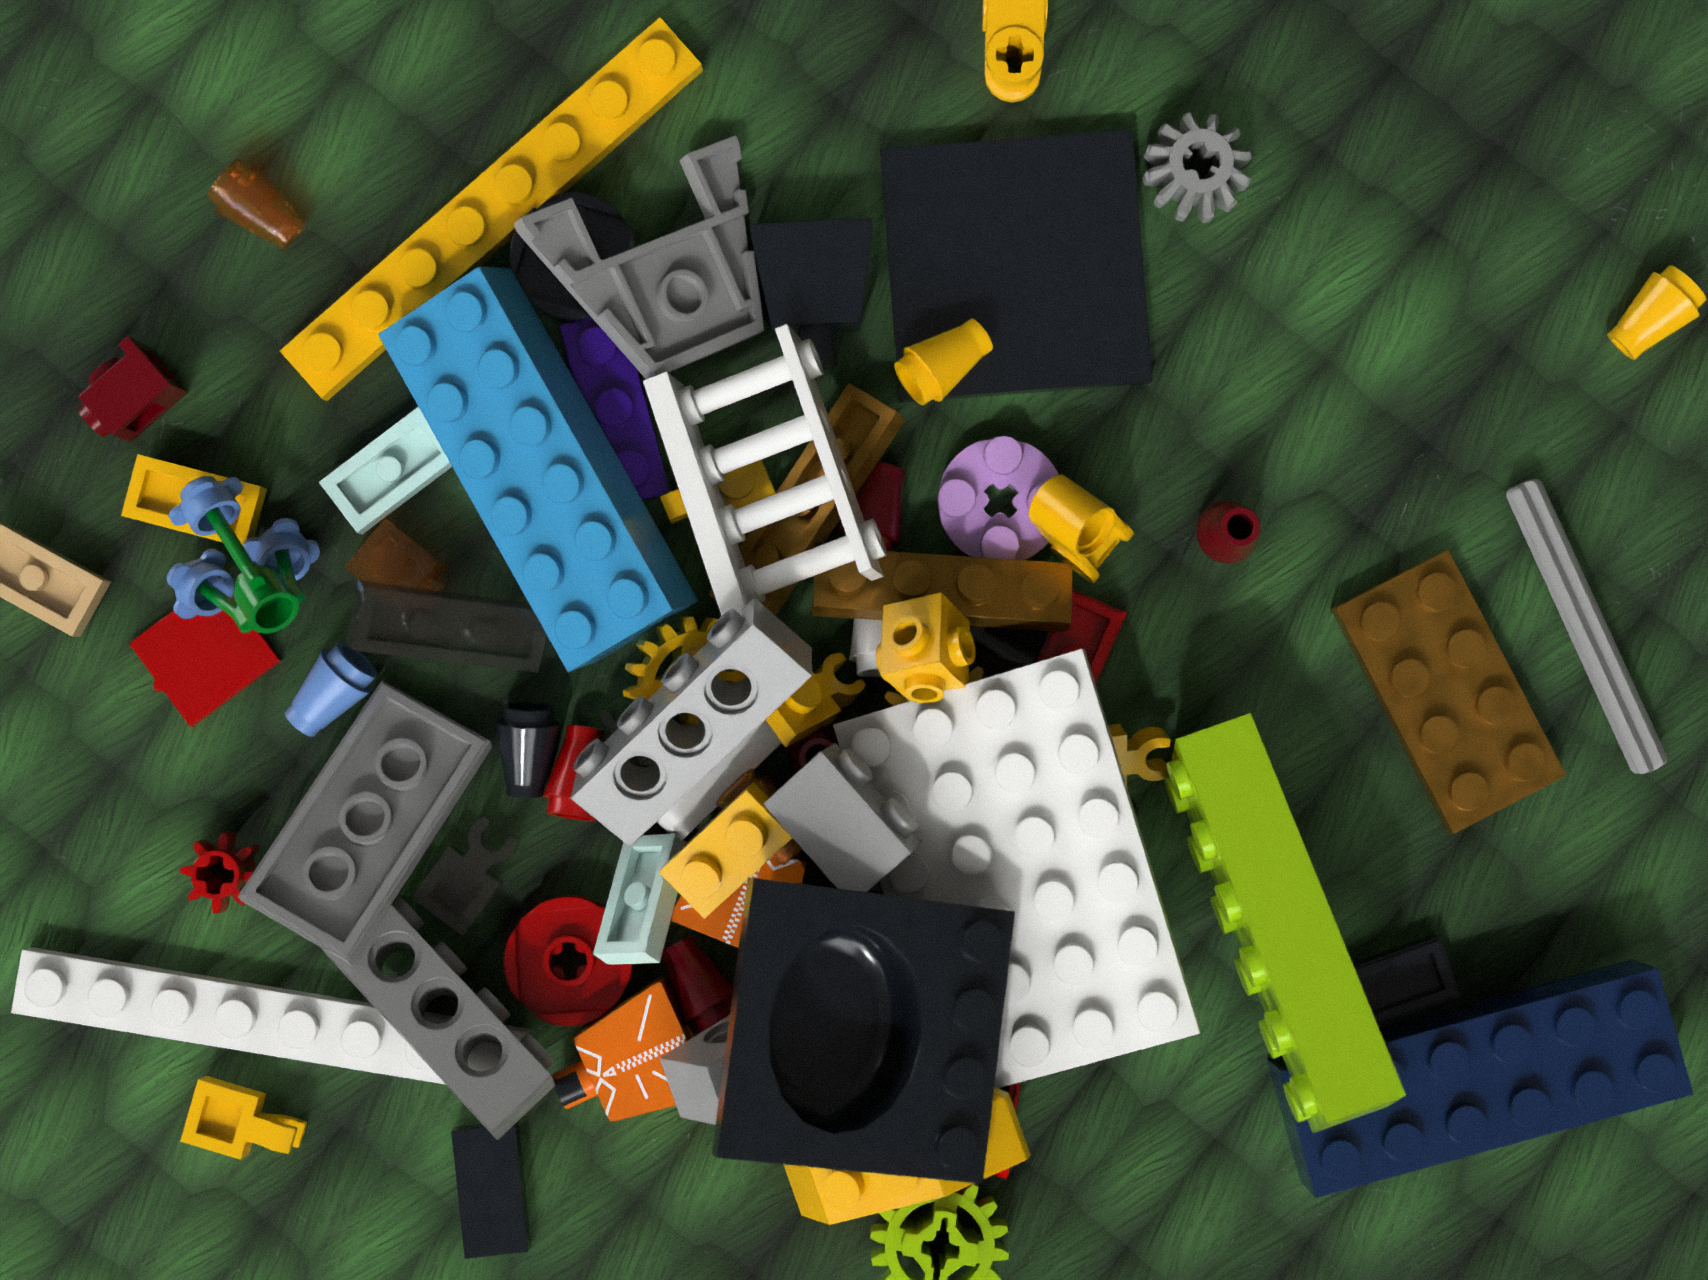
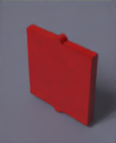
(203, 661)

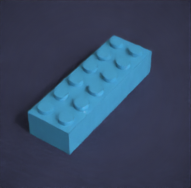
(537, 466)

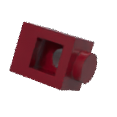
(129, 392)

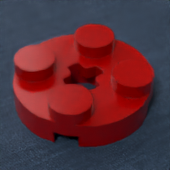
(545, 986)

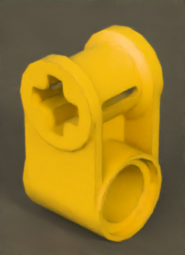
(1017, 31)
(1077, 525)

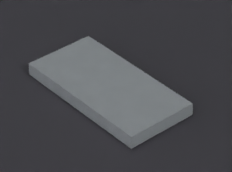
(365, 822)

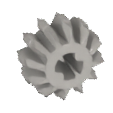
(1209, 150)

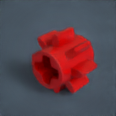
(214, 886)

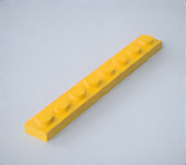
(485, 211)

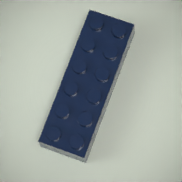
(1503, 1076)

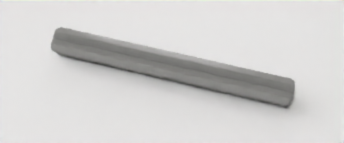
(1586, 626)

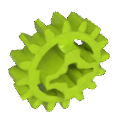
(965, 1244)

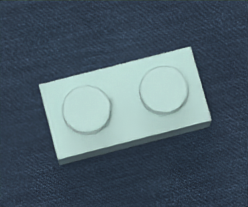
(386, 472)
(639, 903)

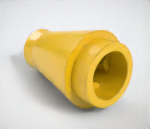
(1657, 311)
(939, 363)

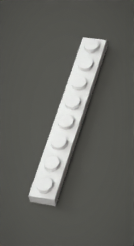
(224, 1014)

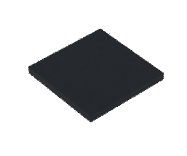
(1029, 245)

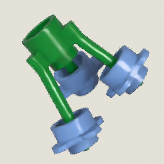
(263, 594)

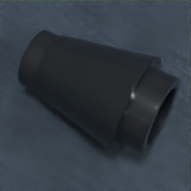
(526, 746)

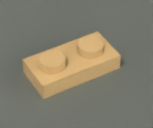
(47, 582)

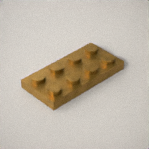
(1448, 692)

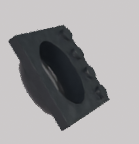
(863, 1032)

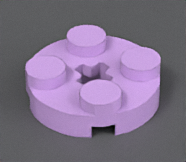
(963, 498)

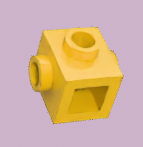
(925, 647)

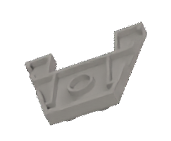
(671, 295)

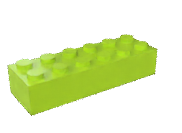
(1282, 925)

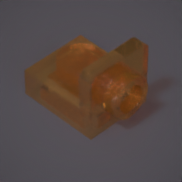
(396, 559)

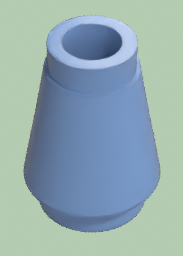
(331, 688)

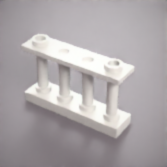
(702, 467)

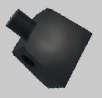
(815, 277)

